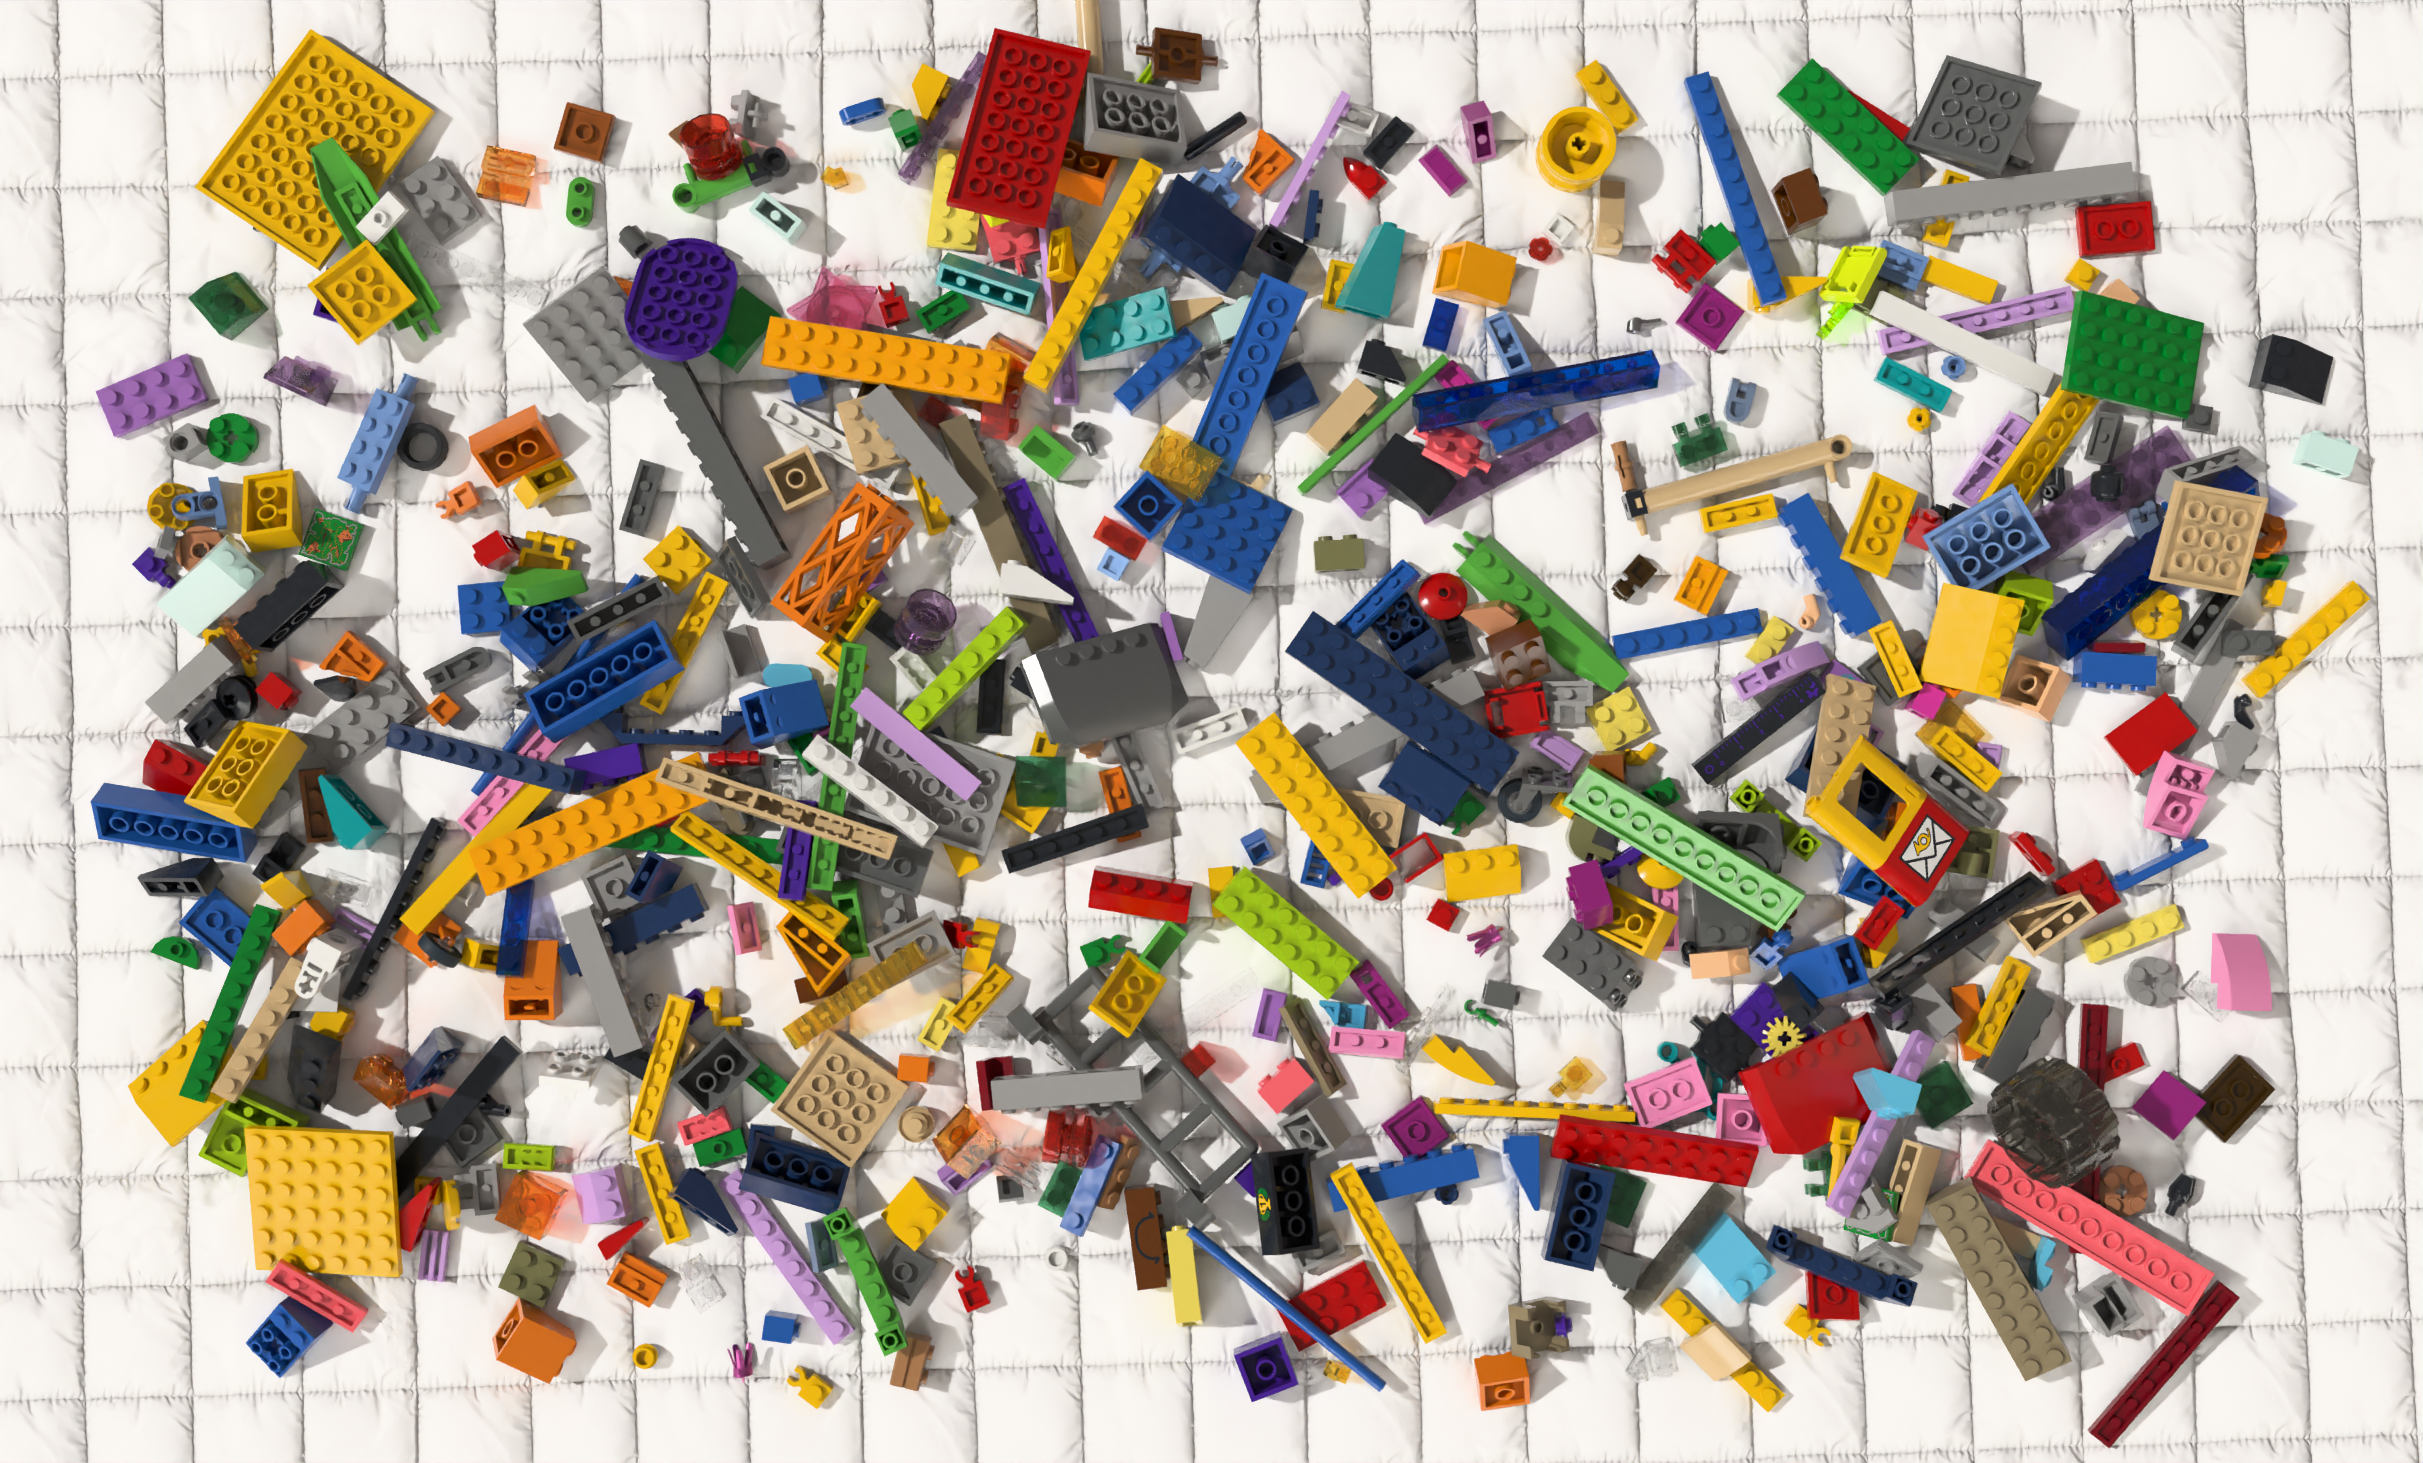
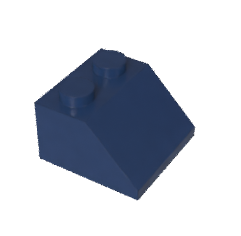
(1290, 394)

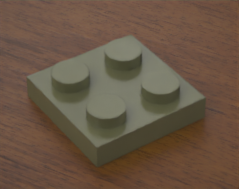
(532, 1273)

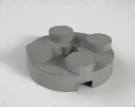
(2145, 994)

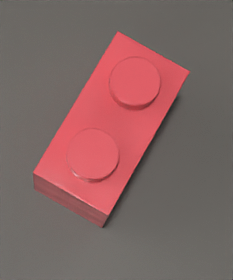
(1285, 1084)

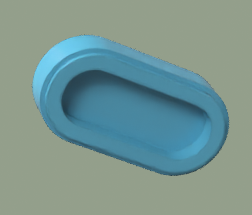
(784, 674)

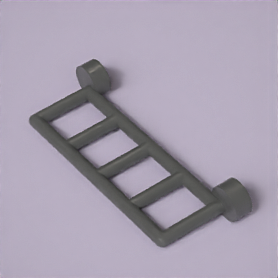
(1192, 1201)

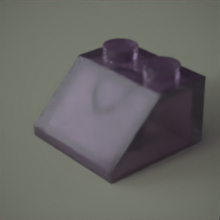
(302, 379)

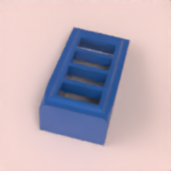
(1309, 880)

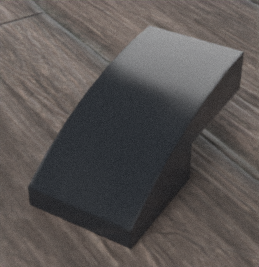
(1457, 639)
(280, 858)

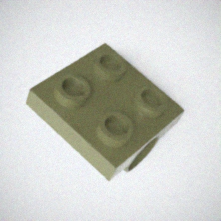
(1977, 853)

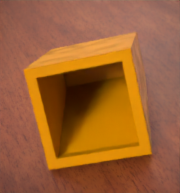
(1474, 274)

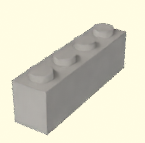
(193, 680)

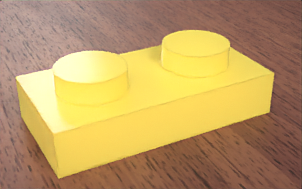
(1769, 641)
(937, 1027)

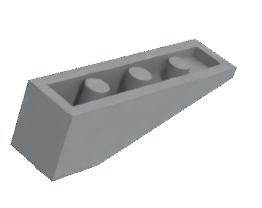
(2204, 469)
(1955, 789)

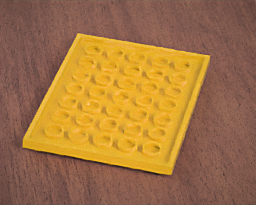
(267, 163)

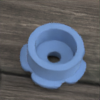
(1959, 364)

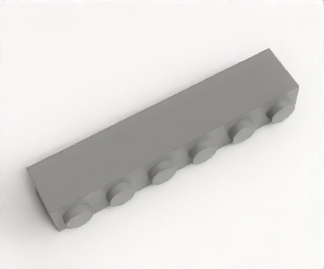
(919, 451)
(604, 979)
(1068, 1088)

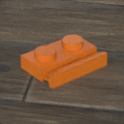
(637, 1279)

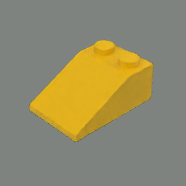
(271, 511)
(1637, 923)

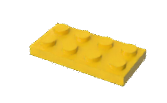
(1879, 524)

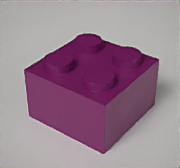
(1589, 895)

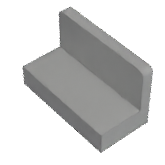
(739, 651)

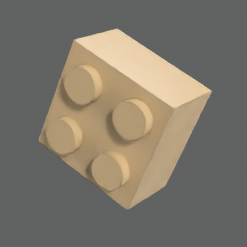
(798, 480)

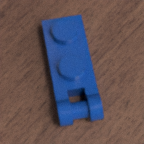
(1521, 430)

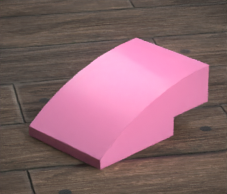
(2176, 794)
(2240, 973)
(1738, 1120)

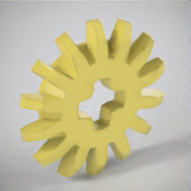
(1777, 1030)

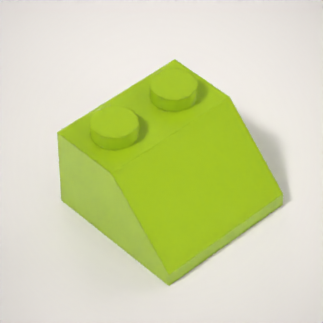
(2035, 592)

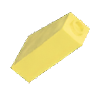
(1184, 1277)

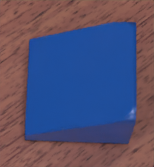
(1257, 846)

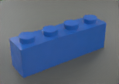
(1158, 371)

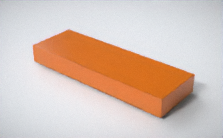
(1117, 795)
(1967, 1007)

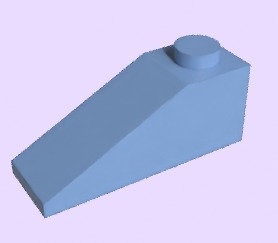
(1507, 345)

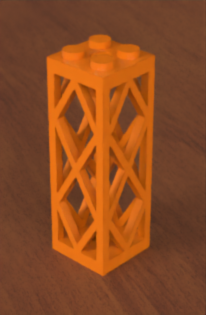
(875, 517)

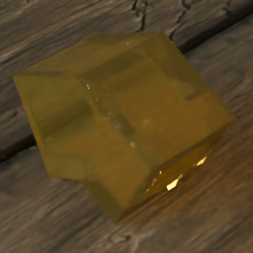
(834, 178)
(1337, 1371)

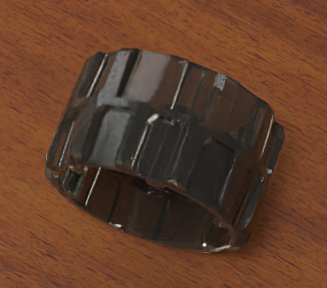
(2053, 1122)

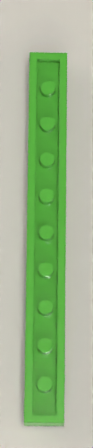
(841, 737)

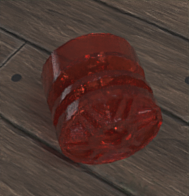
(711, 146)
(1066, 1139)

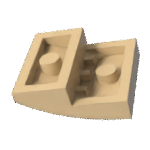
(1715, 1351)

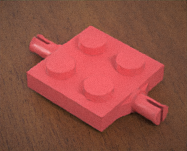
(1011, 242)
(1453, 449)

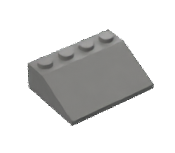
(1133, 120)

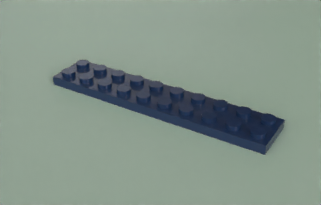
(1402, 702)

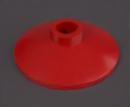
(1443, 607)

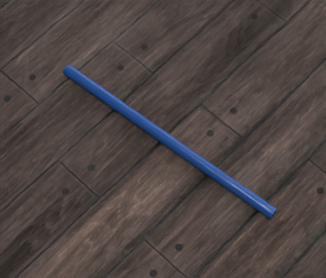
(530, 721)

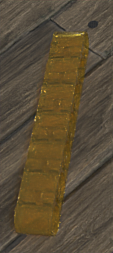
(855, 994)

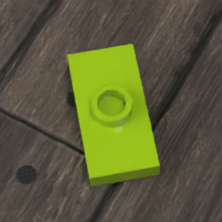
(529, 1156)

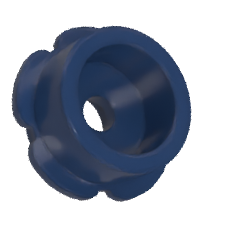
(1447, 1199)

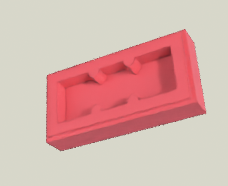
(702, 1127)

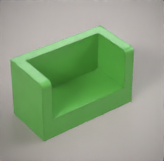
(1046, 453)
(1162, 946)

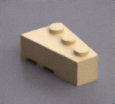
(2050, 920)

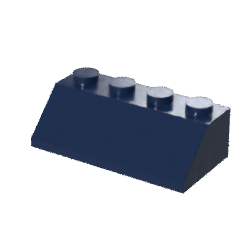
(794, 1174)
(1577, 1215)

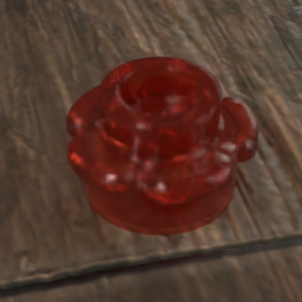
(1540, 255)

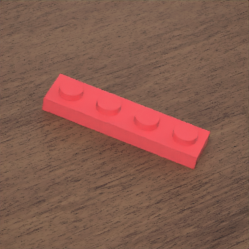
(317, 1295)

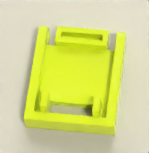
(1855, 271)

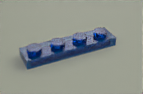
(515, 930)

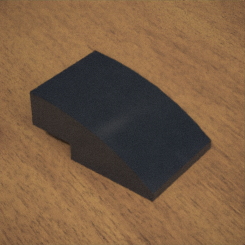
(1411, 476)

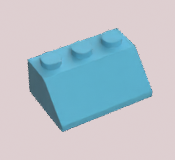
(1887, 1093)

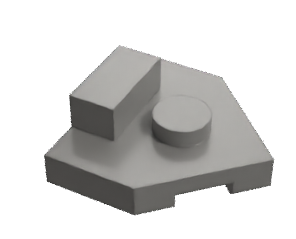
(1872, 1209)

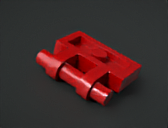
(1688, 256)
(729, 758)

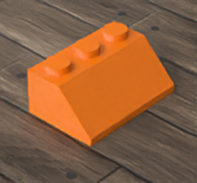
(515, 446)

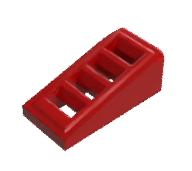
(616, 1241)

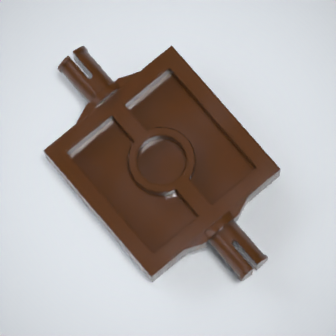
(1176, 55)

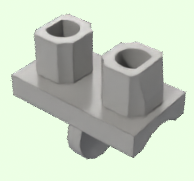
(748, 116)

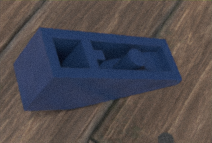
(701, 1198)

